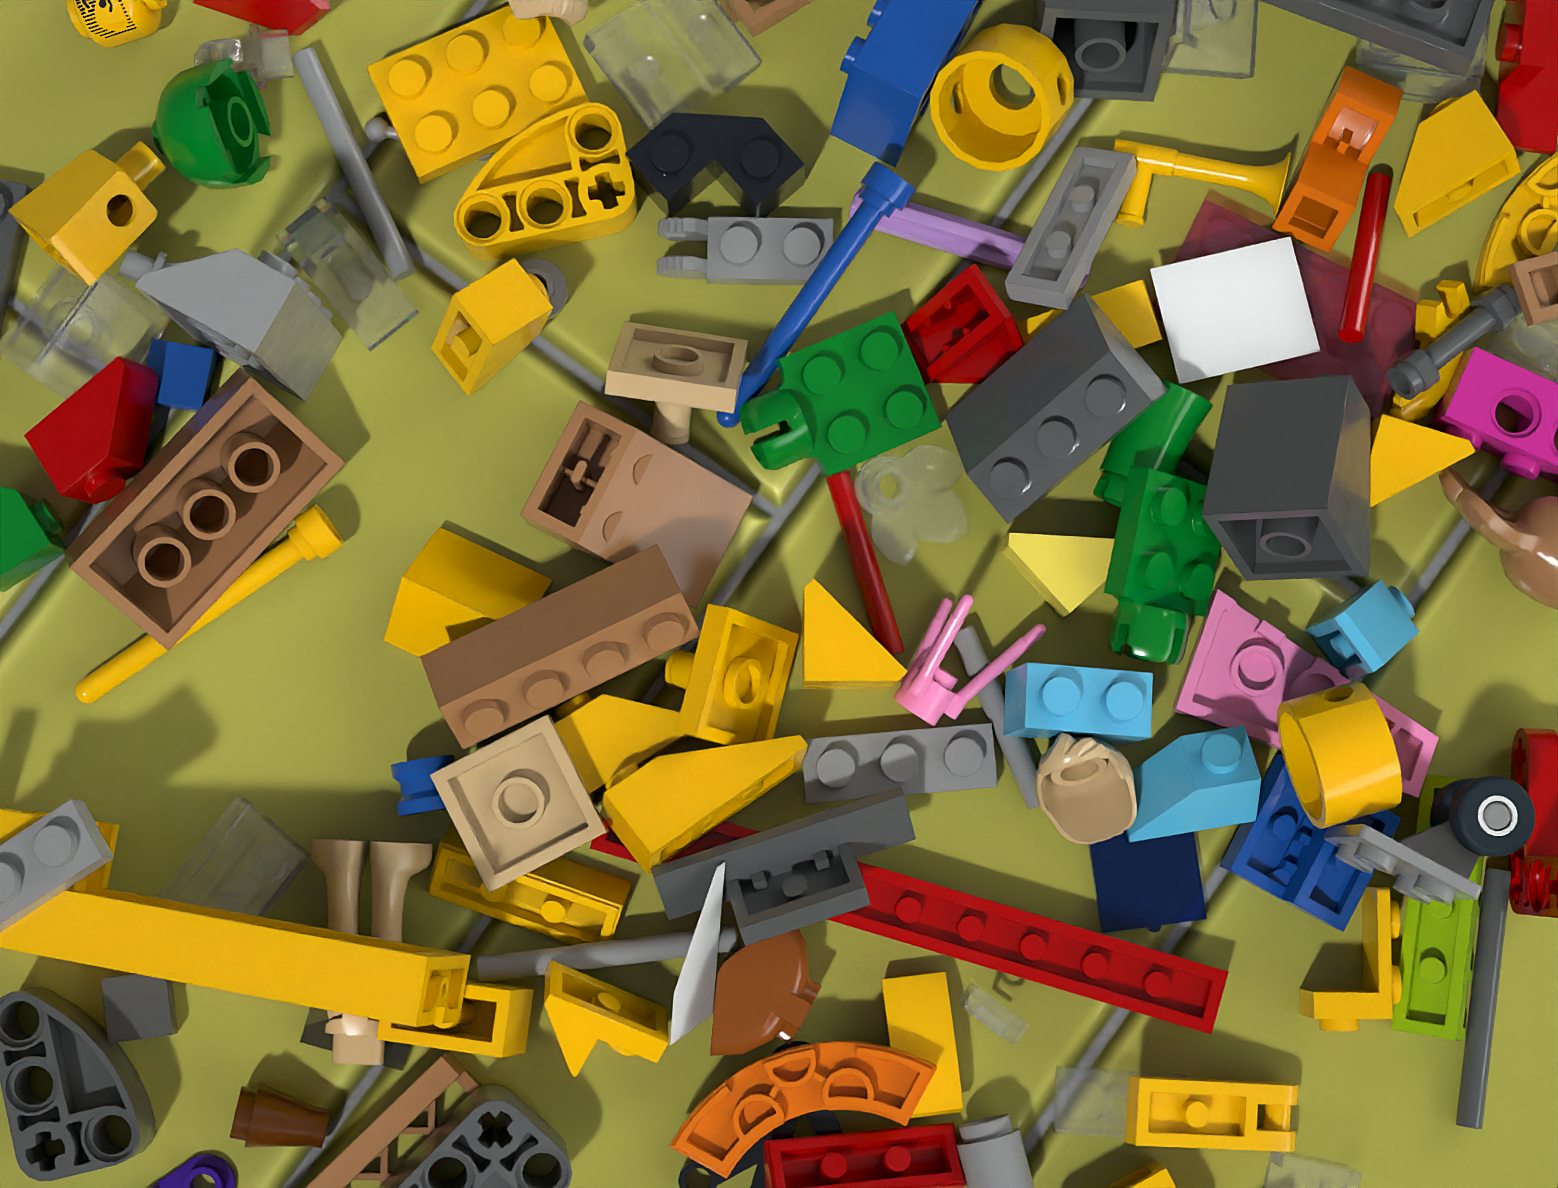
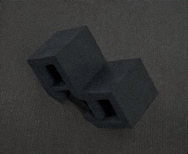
(696, 149)

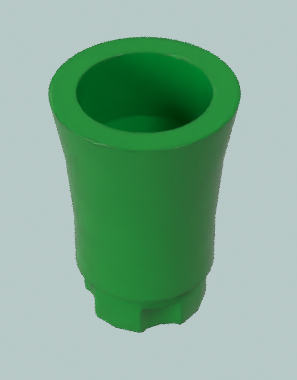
(1152, 440)

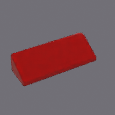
(867, 1159)

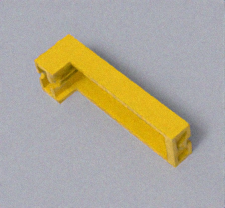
(236, 949)

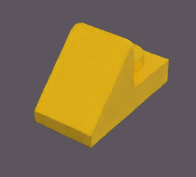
(591, 1010)

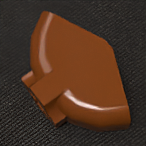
(762, 994)

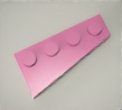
(1249, 667)

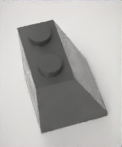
(1109, 44)
(1292, 479)

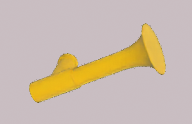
(1150, 159)

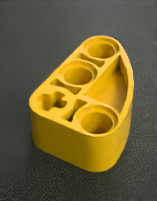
(550, 166)

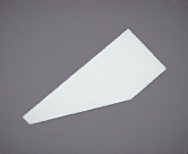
(696, 984)

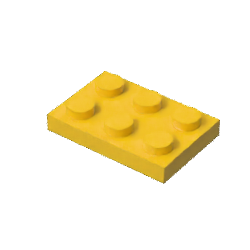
(474, 89)

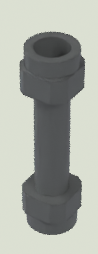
(1419, 368)

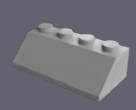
(250, 314)

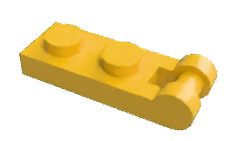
(1209, 1113)

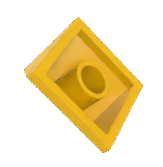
(455, 591)
(839, 649)

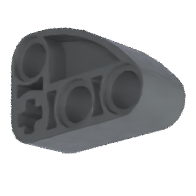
(89, 1087)
(490, 1156)

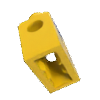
(91, 209)

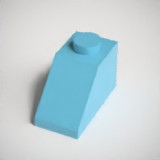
(1365, 629)
(1196, 785)

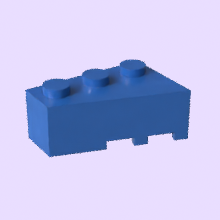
(896, 71)

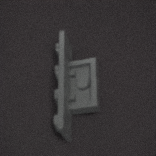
(792, 870)

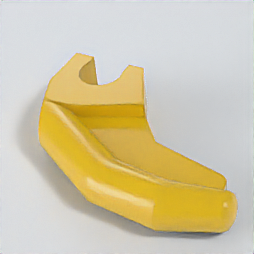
(1432, 321)

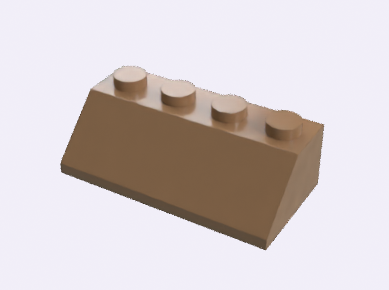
(203, 509)
(559, 647)

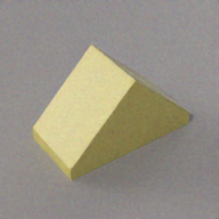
(1060, 566)

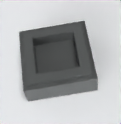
(138, 1007)

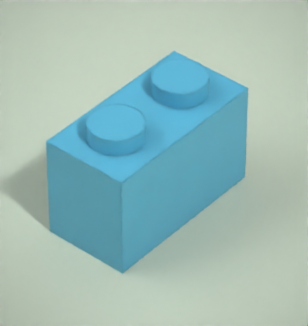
(1078, 702)

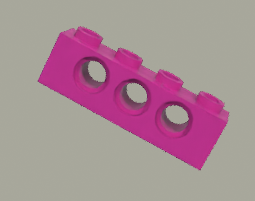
(1470, 408)

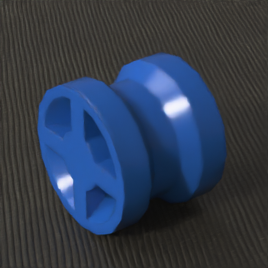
(417, 787)

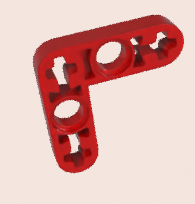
(1536, 863)

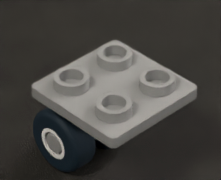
(1467, 822)

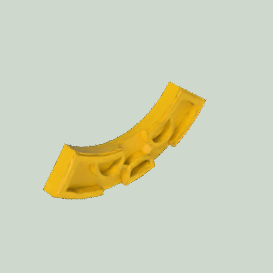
(1522, 227)

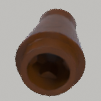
(277, 1119)

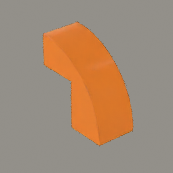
(1337, 159)

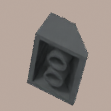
(1051, 408)

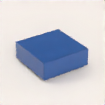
(183, 374)

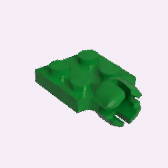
(843, 400)
(1159, 566)

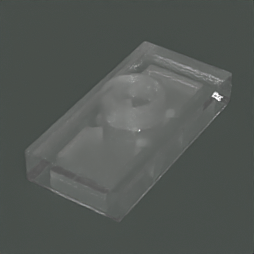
(1093, 1100)

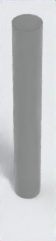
(993, 701)

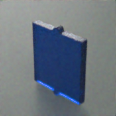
(1146, 882)

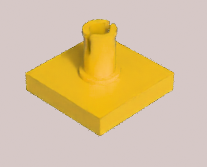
(732, 678)

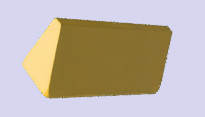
(554, 900)

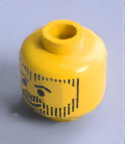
(115, 21)

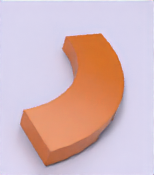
(797, 1083)

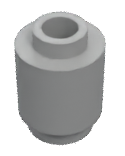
(993, 1154)

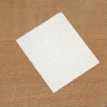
(1234, 310)

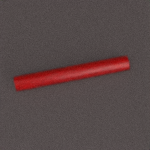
(1364, 258)
(864, 562)

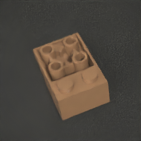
(624, 491)

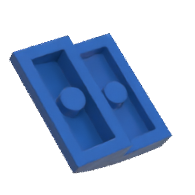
(1291, 858)

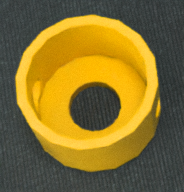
(986, 127)
(1339, 754)

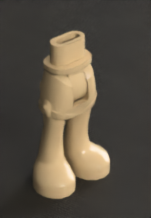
(391, 869)

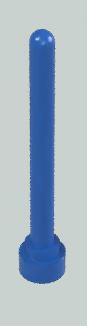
(881, 196)

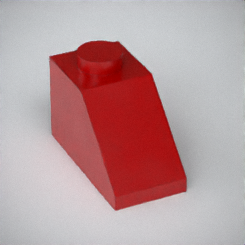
(98, 432)

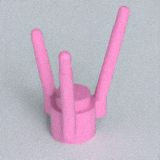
(928, 687)

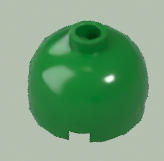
(211, 126)

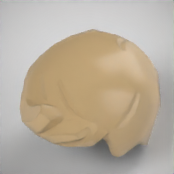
(1086, 789)

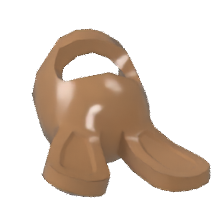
(1524, 537)

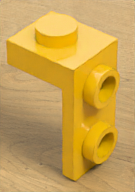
(1381, 980)

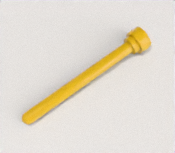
(309, 538)

